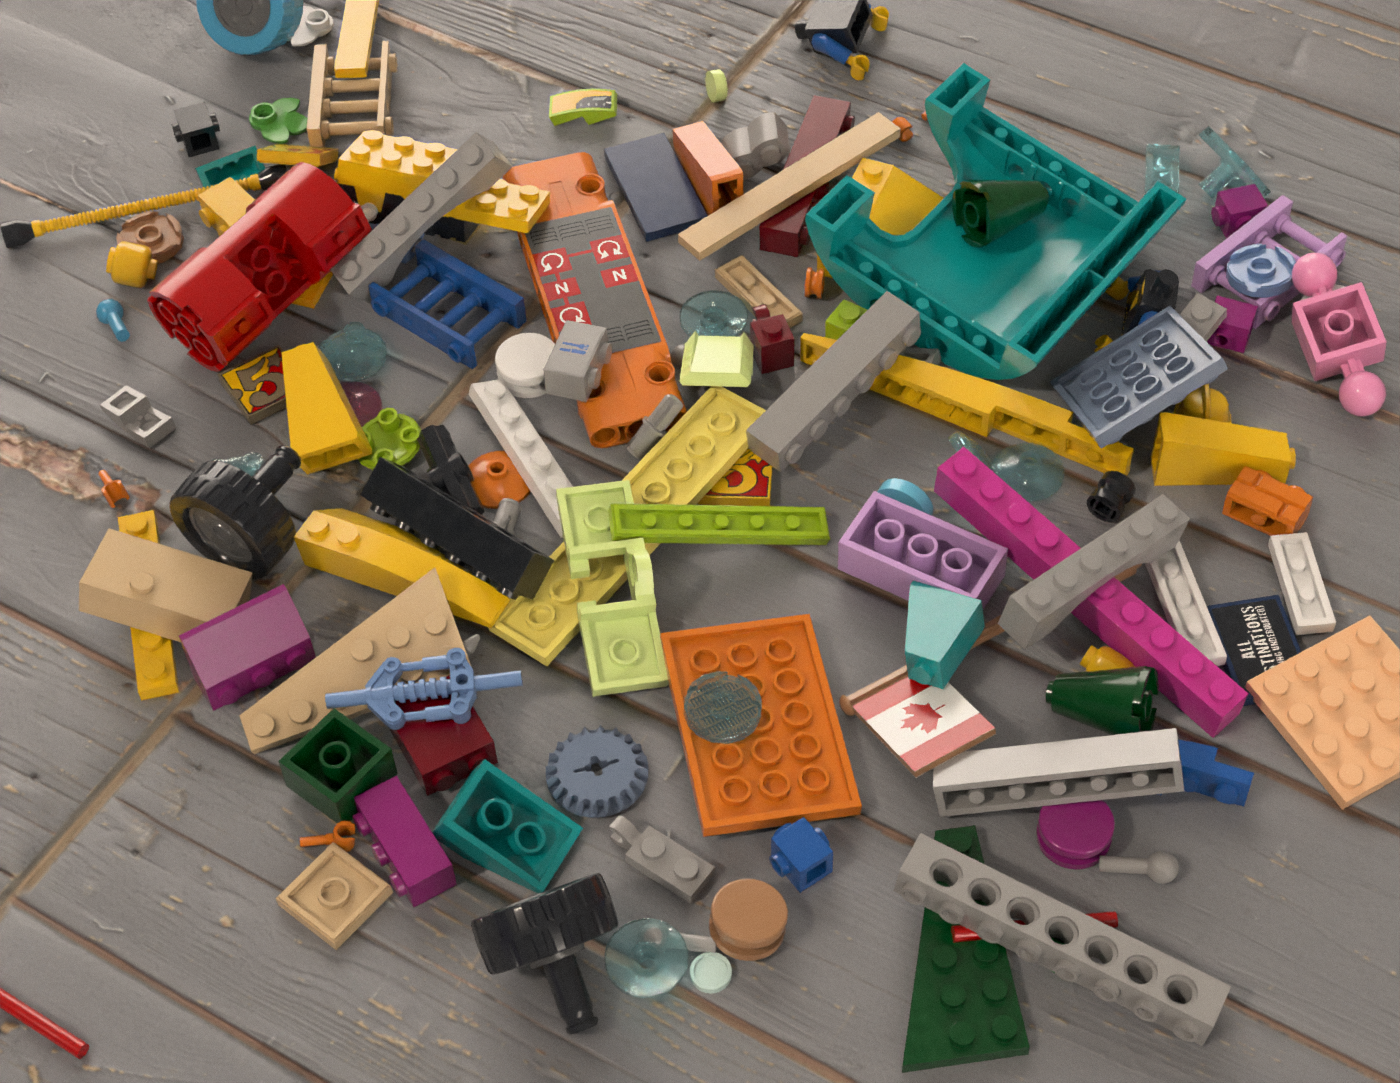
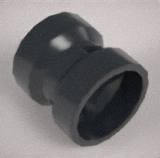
(1110, 496)

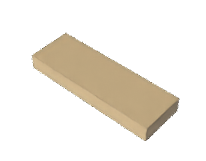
(754, 289)

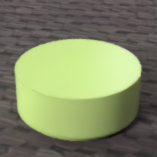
(716, 85)

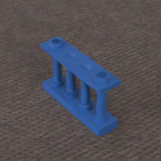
(453, 277)

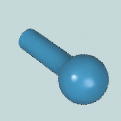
(110, 312)

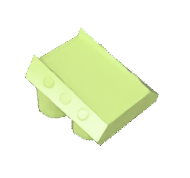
(717, 361)

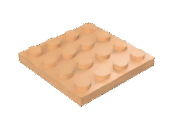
(1339, 709)

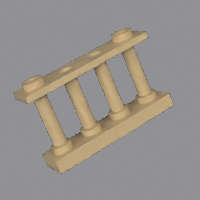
(324, 86)

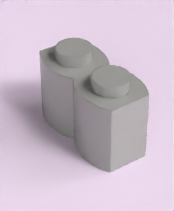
(759, 144)

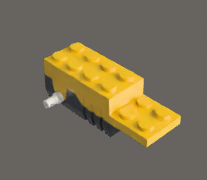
(386, 169)

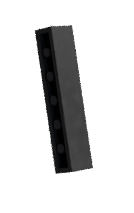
(457, 529)

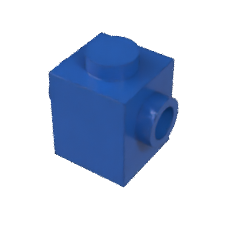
(801, 854)

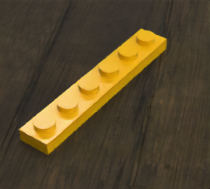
(152, 653)

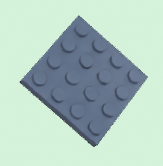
(1138, 376)

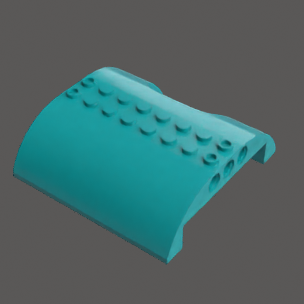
(1001, 303)

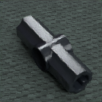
(448, 467)

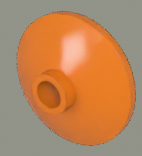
(497, 479)

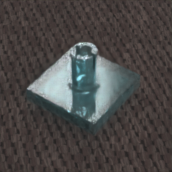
(1231, 167)

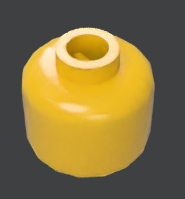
(131, 264)

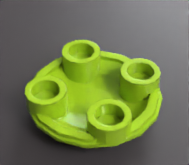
(391, 437)

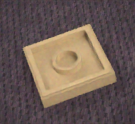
(334, 895)

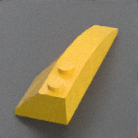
(391, 561)

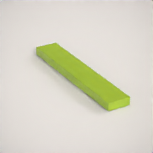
(719, 524)

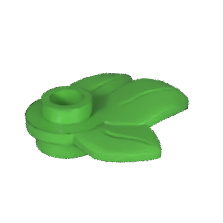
(278, 119)

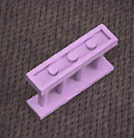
(1259, 230)

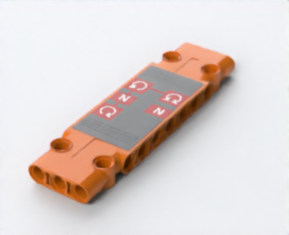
(591, 277)

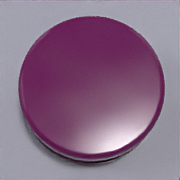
(1075, 833)

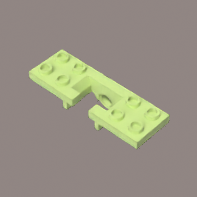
(617, 637)

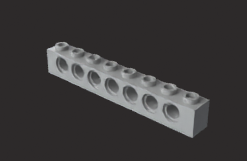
(1082, 935)

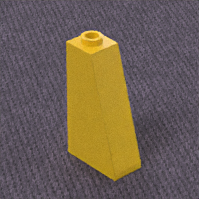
(318, 412)
(1215, 452)

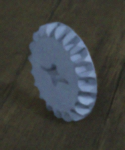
(594, 796)

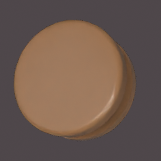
(748, 919)

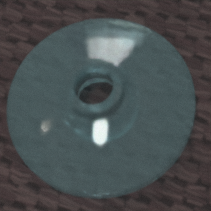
(714, 314)
(1030, 470)
(628, 949)

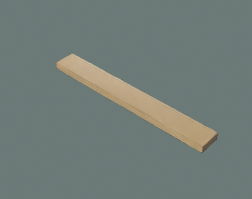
(788, 186)

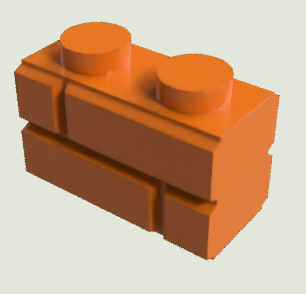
(1267, 503)

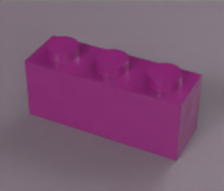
(403, 842)

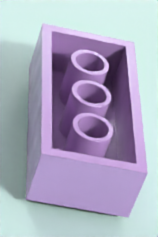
(900, 544)

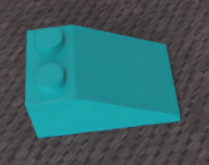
(506, 828)

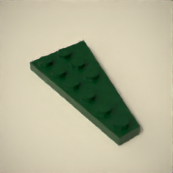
(961, 990)

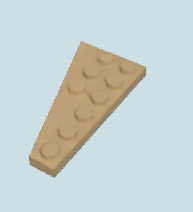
(407, 628)

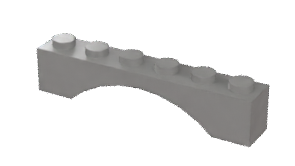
(463, 175)
(1057, 592)

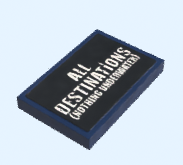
(1254, 637)

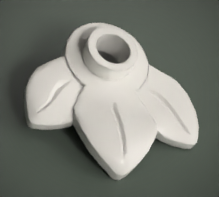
(312, 25)

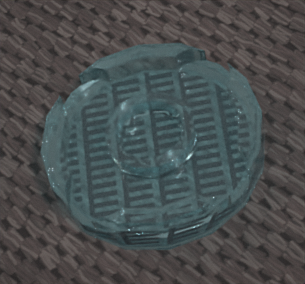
(722, 707)

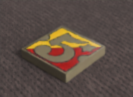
(257, 385)

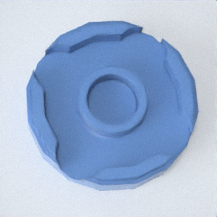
(1260, 271)

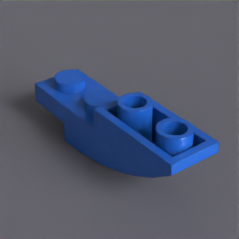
(1210, 777)

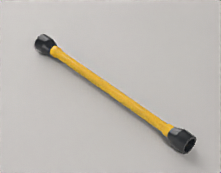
(20, 231)

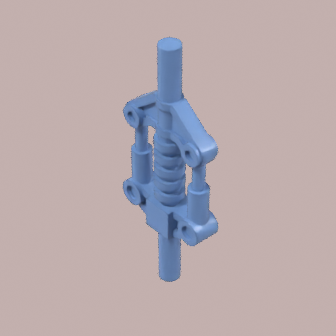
(382, 692)

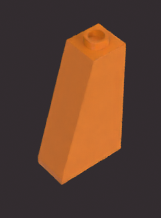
(708, 166)

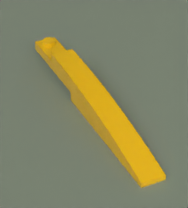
(984, 406)

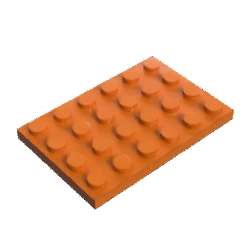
(795, 756)

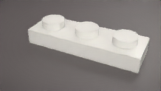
(1301, 584)

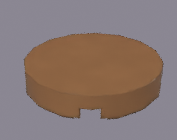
(156, 231)

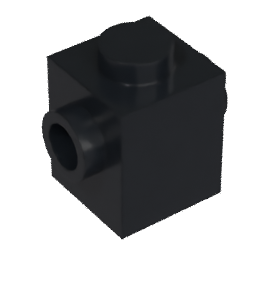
(196, 129)

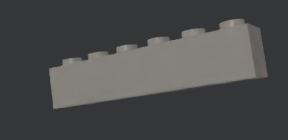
(834, 381)
(1059, 773)

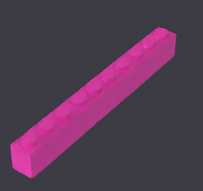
(1110, 611)

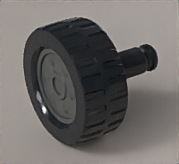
(237, 514)
(548, 933)

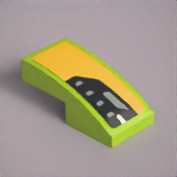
(590, 104)

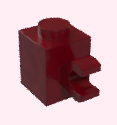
(771, 341)

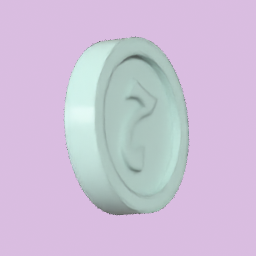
(710, 972)

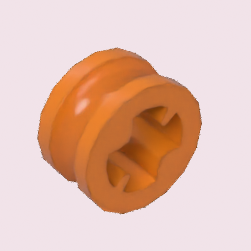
(814, 282)

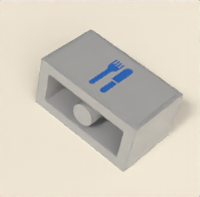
(577, 361)

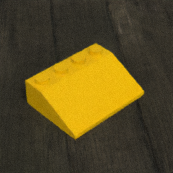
(898, 198)

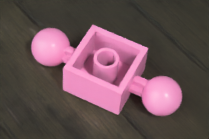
(1338, 333)

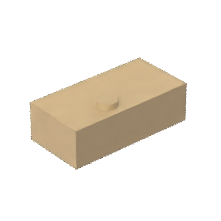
(158, 586)

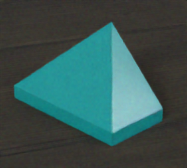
(237, 166)

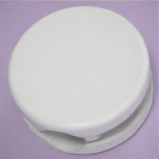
(522, 362)

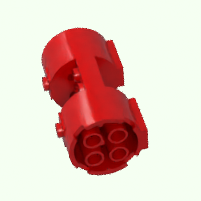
(258, 266)

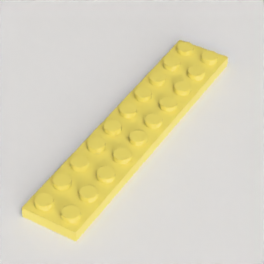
(672, 472)

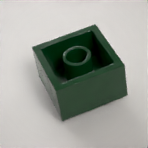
(336, 765)

